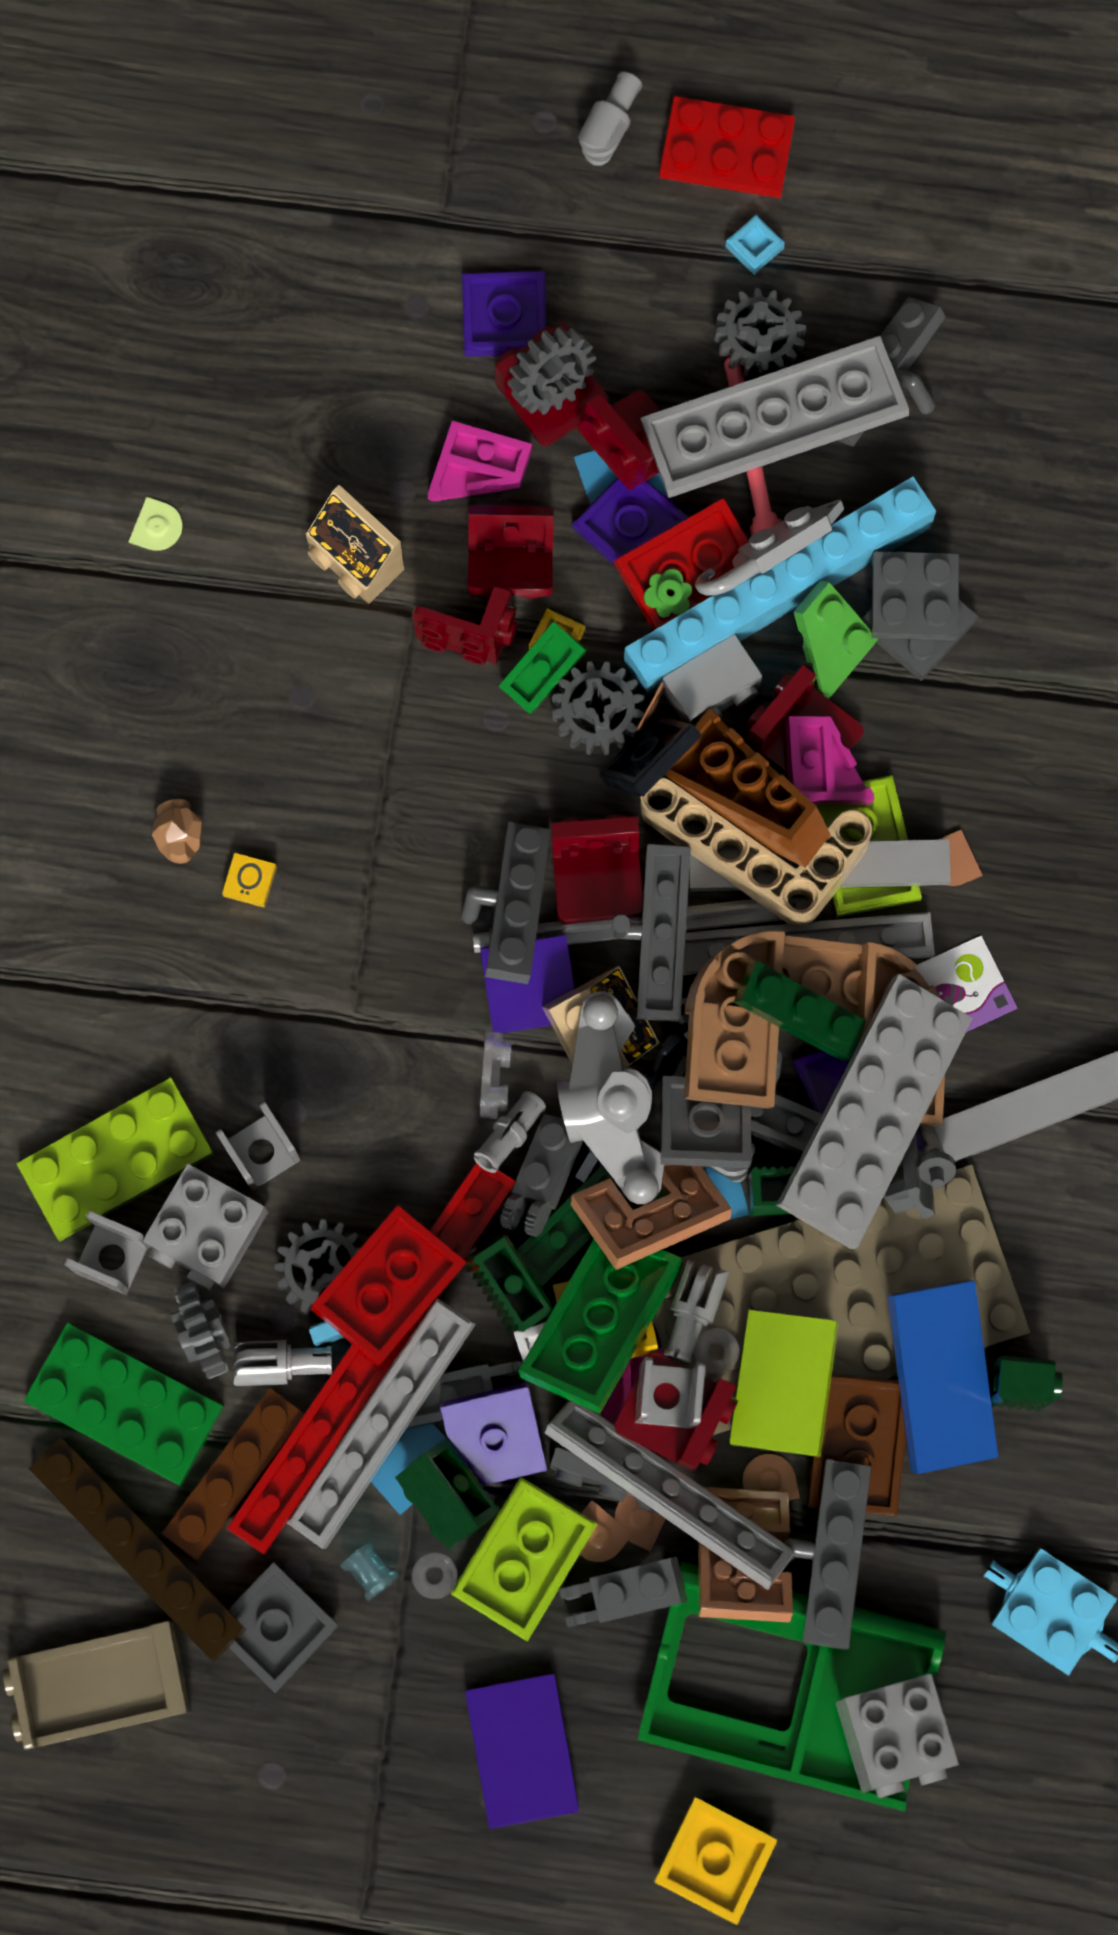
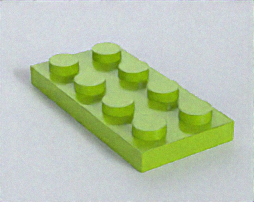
(115, 1159)

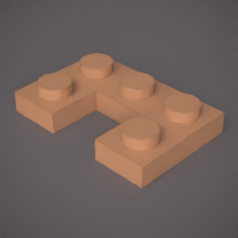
(626, 1235)
(728, 1591)

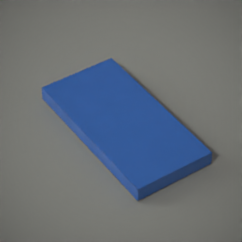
(942, 1376)

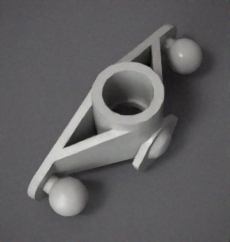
(609, 1100)

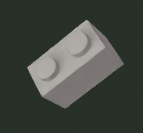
(712, 681)

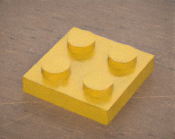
(715, 1860)

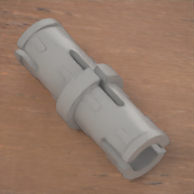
(509, 1132)

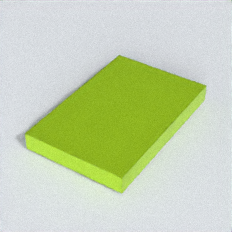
(886, 826)
(784, 1383)
(524, 1559)

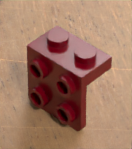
(556, 423)
(619, 437)
(510, 550)
(474, 642)
(796, 698)
(597, 868)
(680, 1445)

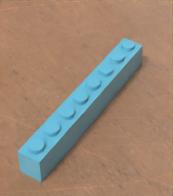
(769, 596)

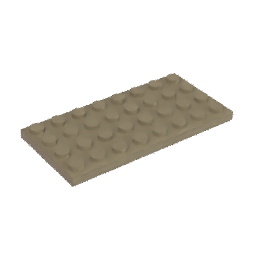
(815, 1276)

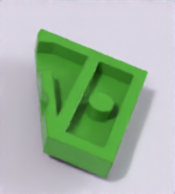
(832, 636)

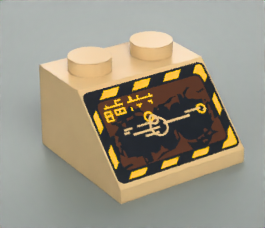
(354, 546)
(566, 1011)

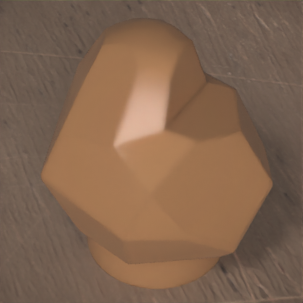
(177, 830)

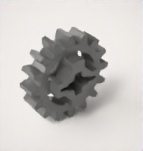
(743, 339)
(551, 370)
(613, 703)
(304, 1260)
(201, 1330)

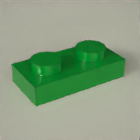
(543, 667)

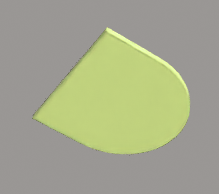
(157, 526)

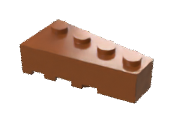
(749, 792)

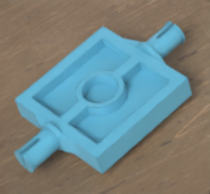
(1053, 1611)

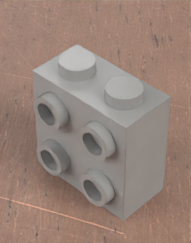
(204, 1228)
(897, 1735)

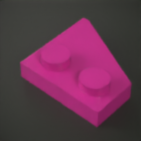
(478, 463)
(822, 764)

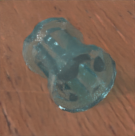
(369, 1570)

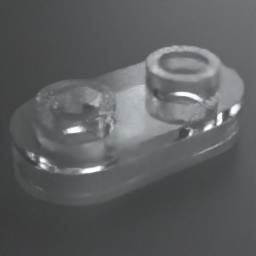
(493, 1093)

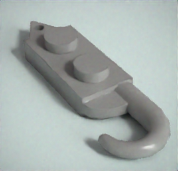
(773, 546)

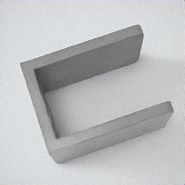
(267, 1129)
(104, 1234)
(690, 1387)

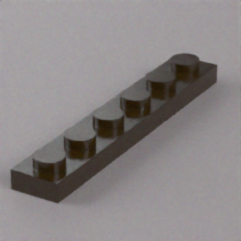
(138, 1549)

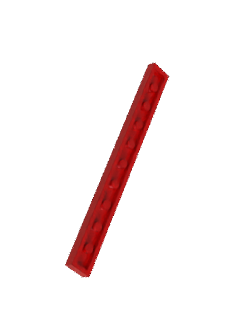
(355, 1381)

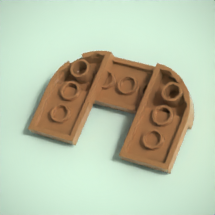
(736, 1051)

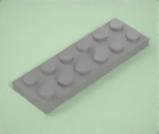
(774, 416)
(874, 1112)

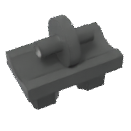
(917, 1177)

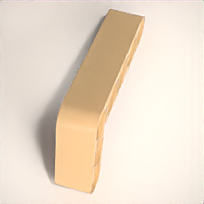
(756, 857)

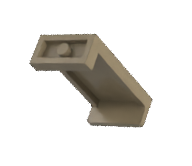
(97, 1686)

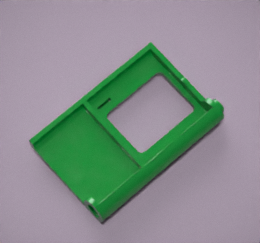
(816, 1750)

